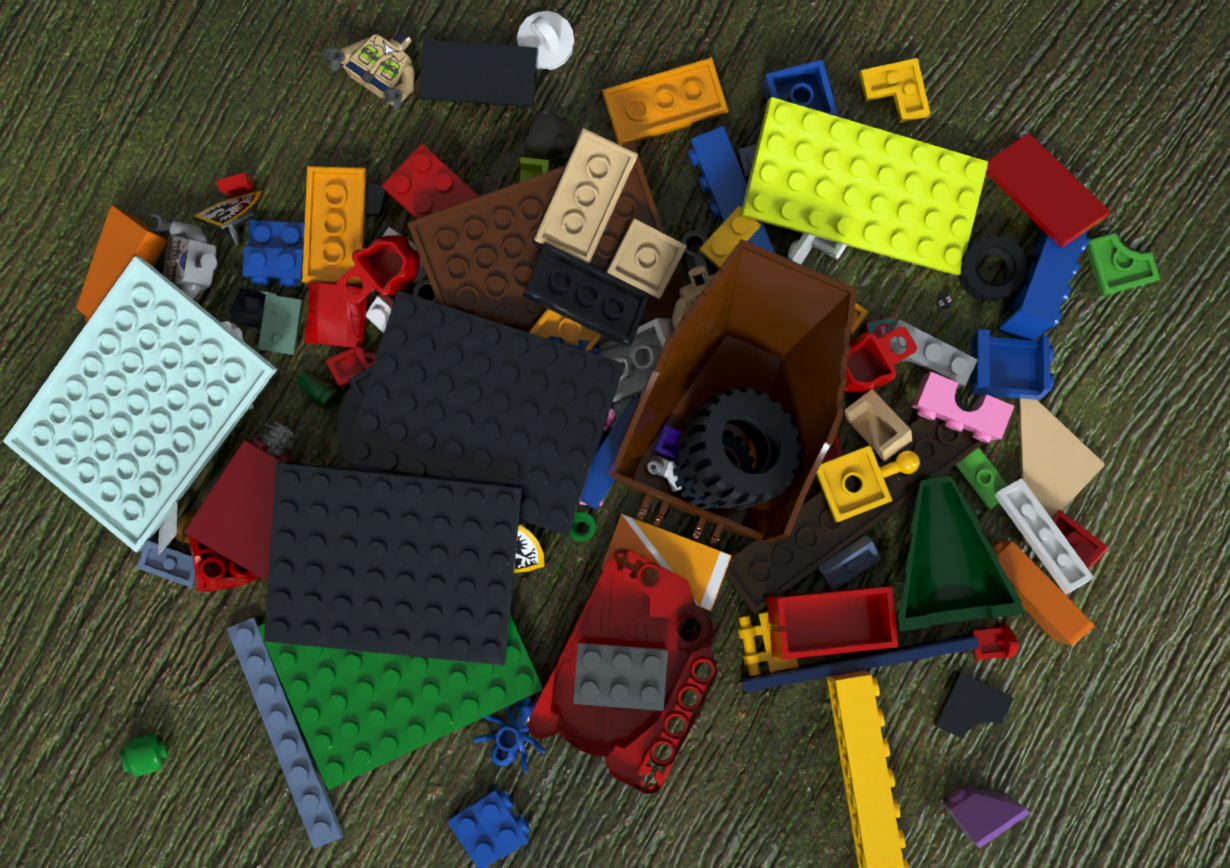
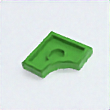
(1117, 266)

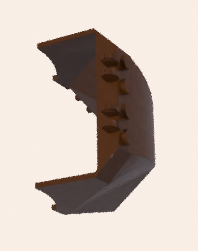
(754, 327)

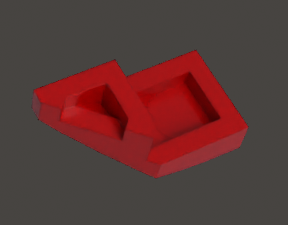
(349, 364)

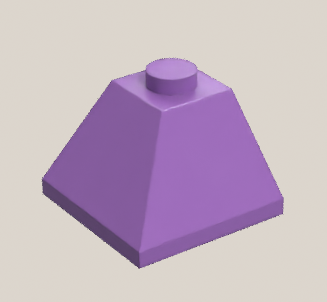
(983, 813)

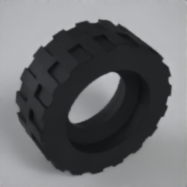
(1014, 261)

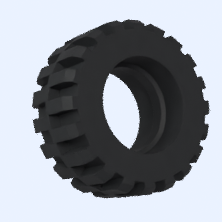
(769, 432)

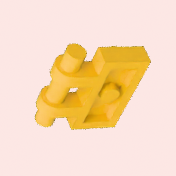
(752, 657)

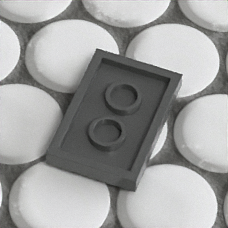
(620, 676)

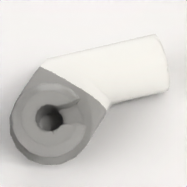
(663, 467)

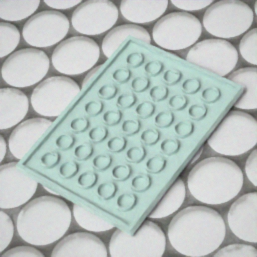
(139, 404)

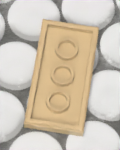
(586, 195)

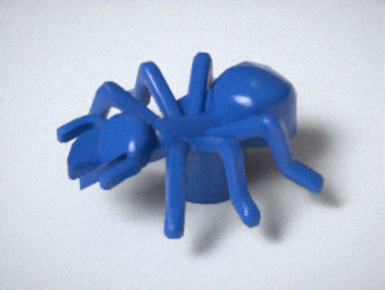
(512, 736)

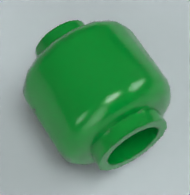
(143, 754)

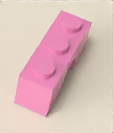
(937, 399)

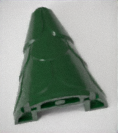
(951, 563)

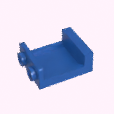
(1011, 366)

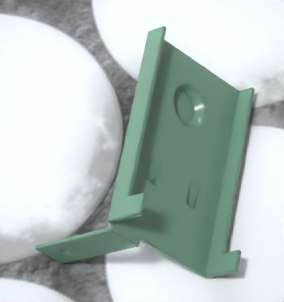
(280, 324)

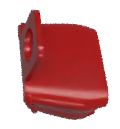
(384, 266)
(873, 361)

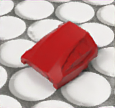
(333, 319)
(215, 571)

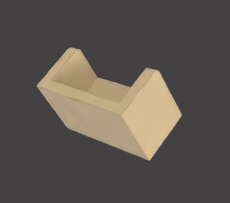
(878, 425)

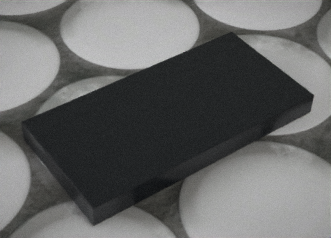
(478, 73)
(586, 295)

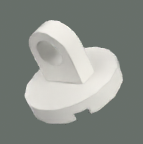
(550, 35)

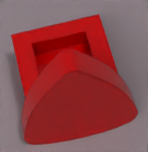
(995, 642)

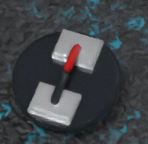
(945, 301)

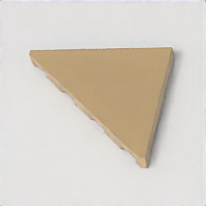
(1052, 458)

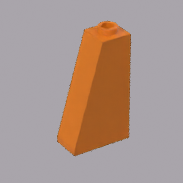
(119, 242)
(1041, 597)

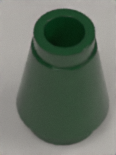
(318, 389)

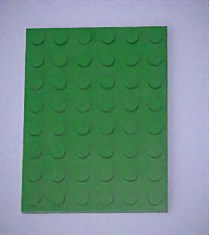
(380, 706)

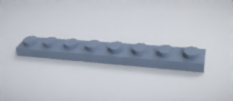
(285, 734)

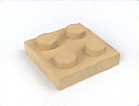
(646, 258)

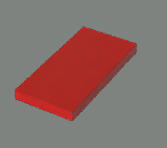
(1045, 190)

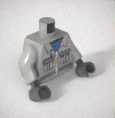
(188, 256)

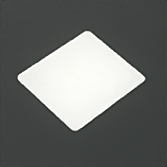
(168, 529)

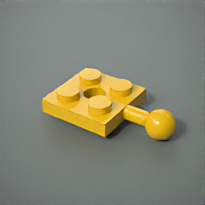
(872, 488)

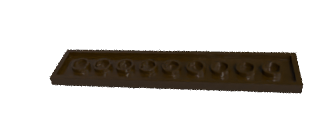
(775, 567)

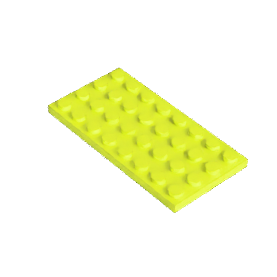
(863, 187)

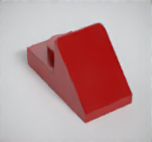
(1082, 541)

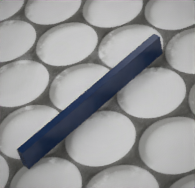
(860, 662)

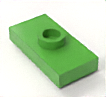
(981, 477)

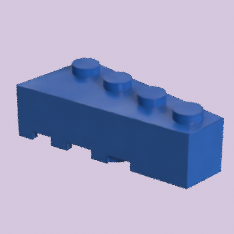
(1044, 289)

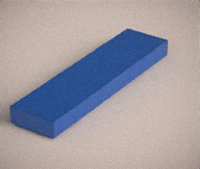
(598, 482)

